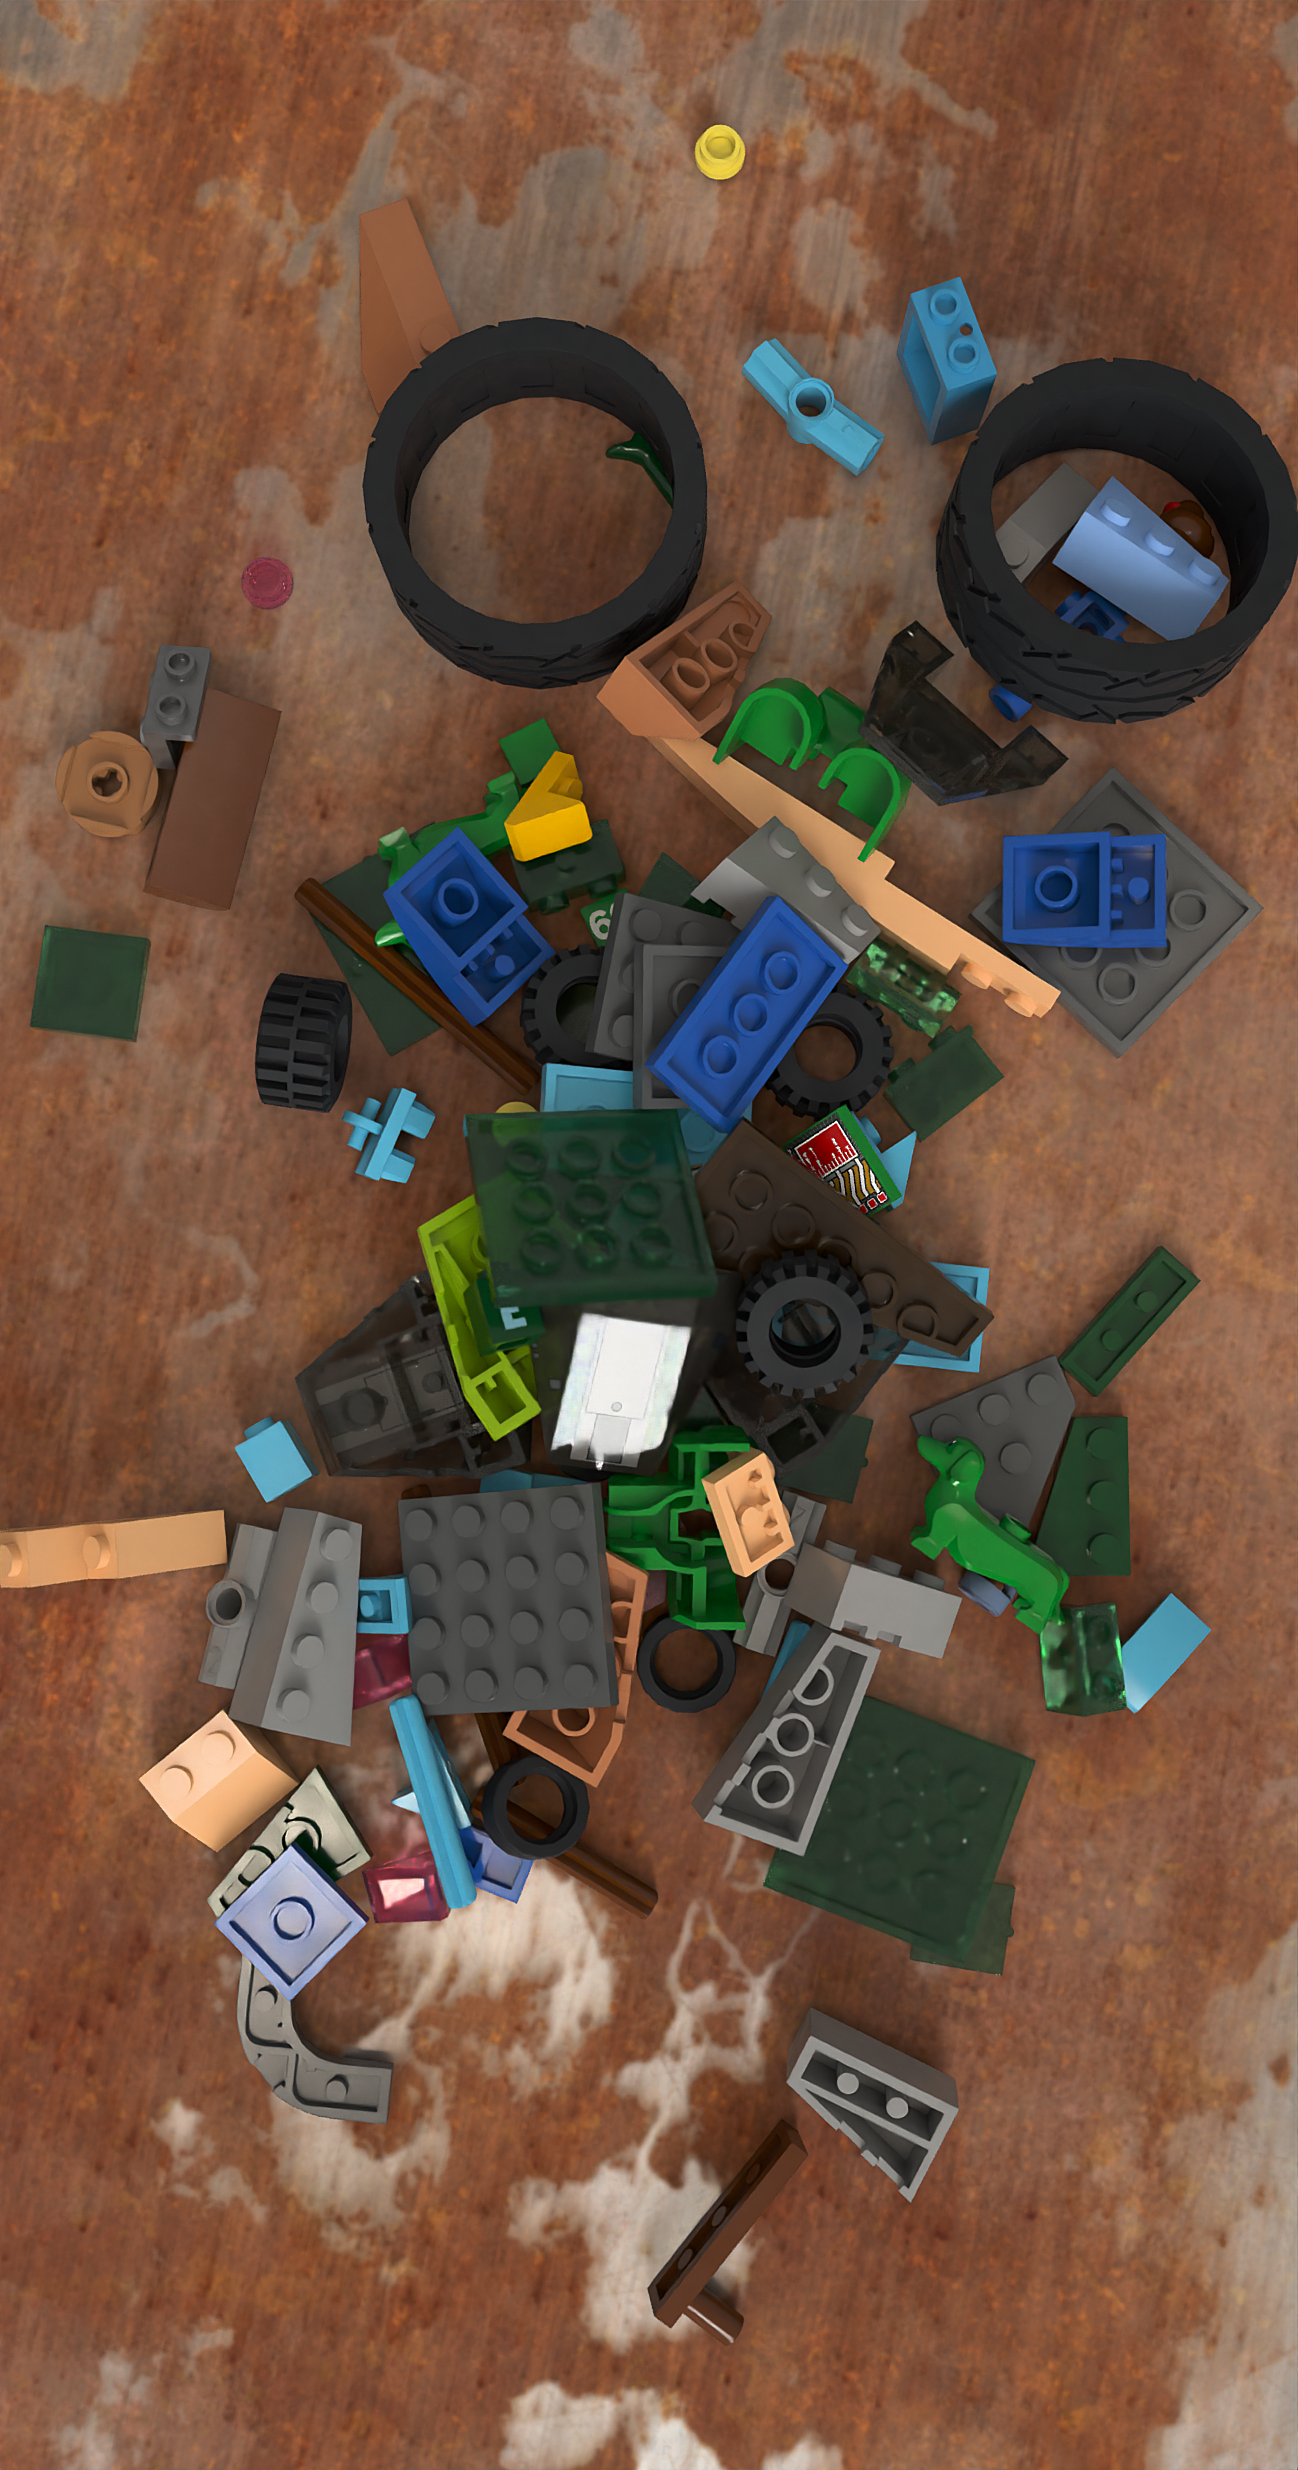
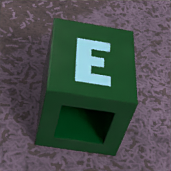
(500, 1327)

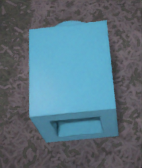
(276, 1458)

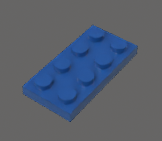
(746, 1015)

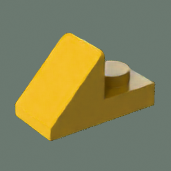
(549, 812)

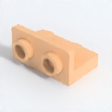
(748, 1511)

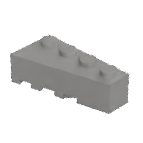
(304, 1631)
(791, 1745)

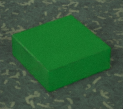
(529, 751)

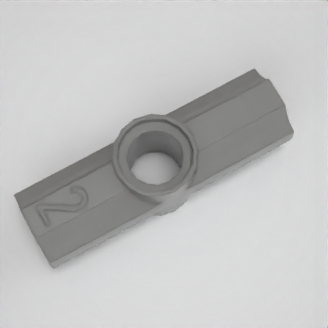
(764, 1605)
(230, 1624)

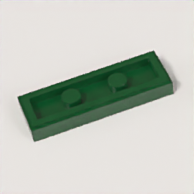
(1127, 1321)

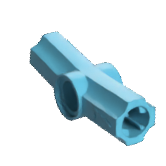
(790, 387)

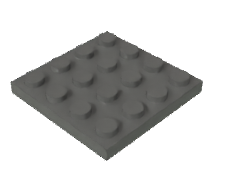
(1127, 989)
(509, 1600)

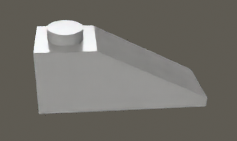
(1044, 522)

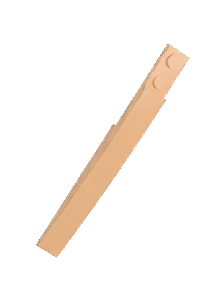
(903, 920)

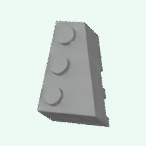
(779, 865)
(872, 1598)
(874, 2095)

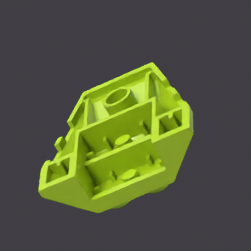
(496, 1384)

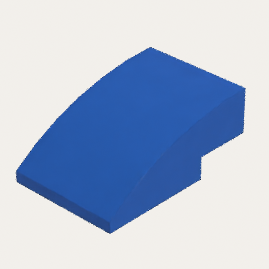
(1085, 890)
(467, 927)

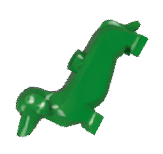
(483, 829)
(980, 1539)

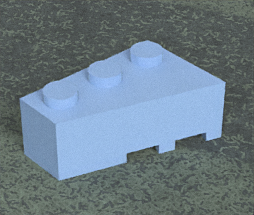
(1141, 564)

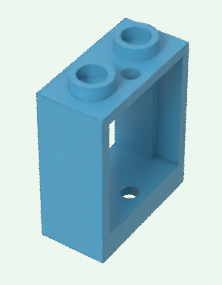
(943, 368)

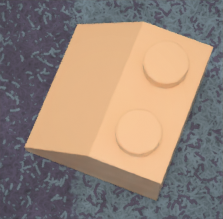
(220, 1780)

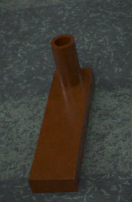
(681, 2282)

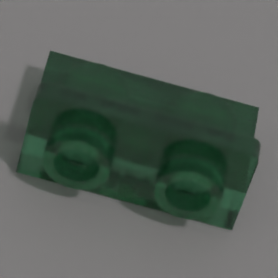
(1083, 1661)

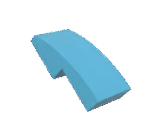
(1159, 1649)

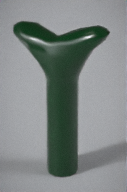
(640, 453)

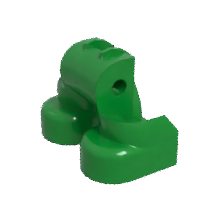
(791, 721)
(645, 1528)

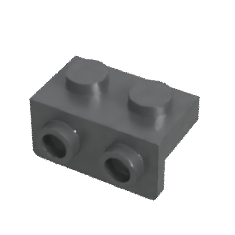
(175, 701)

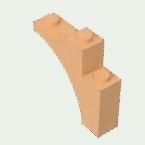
(111, 1548)

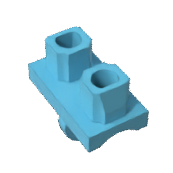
(398, 1114)

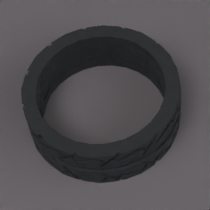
(497, 367)
(1175, 426)

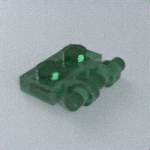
(904, 986)

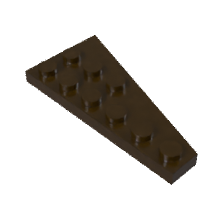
(769, 1202)

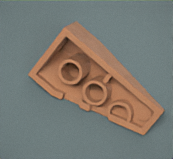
(400, 300)
(689, 671)
(588, 1738)

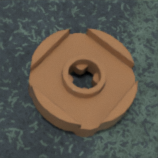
(94, 760)

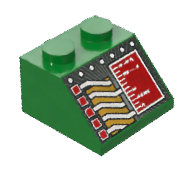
(846, 1160)

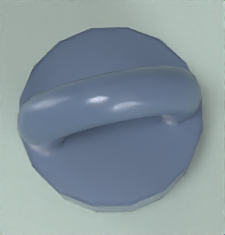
(985, 1593)

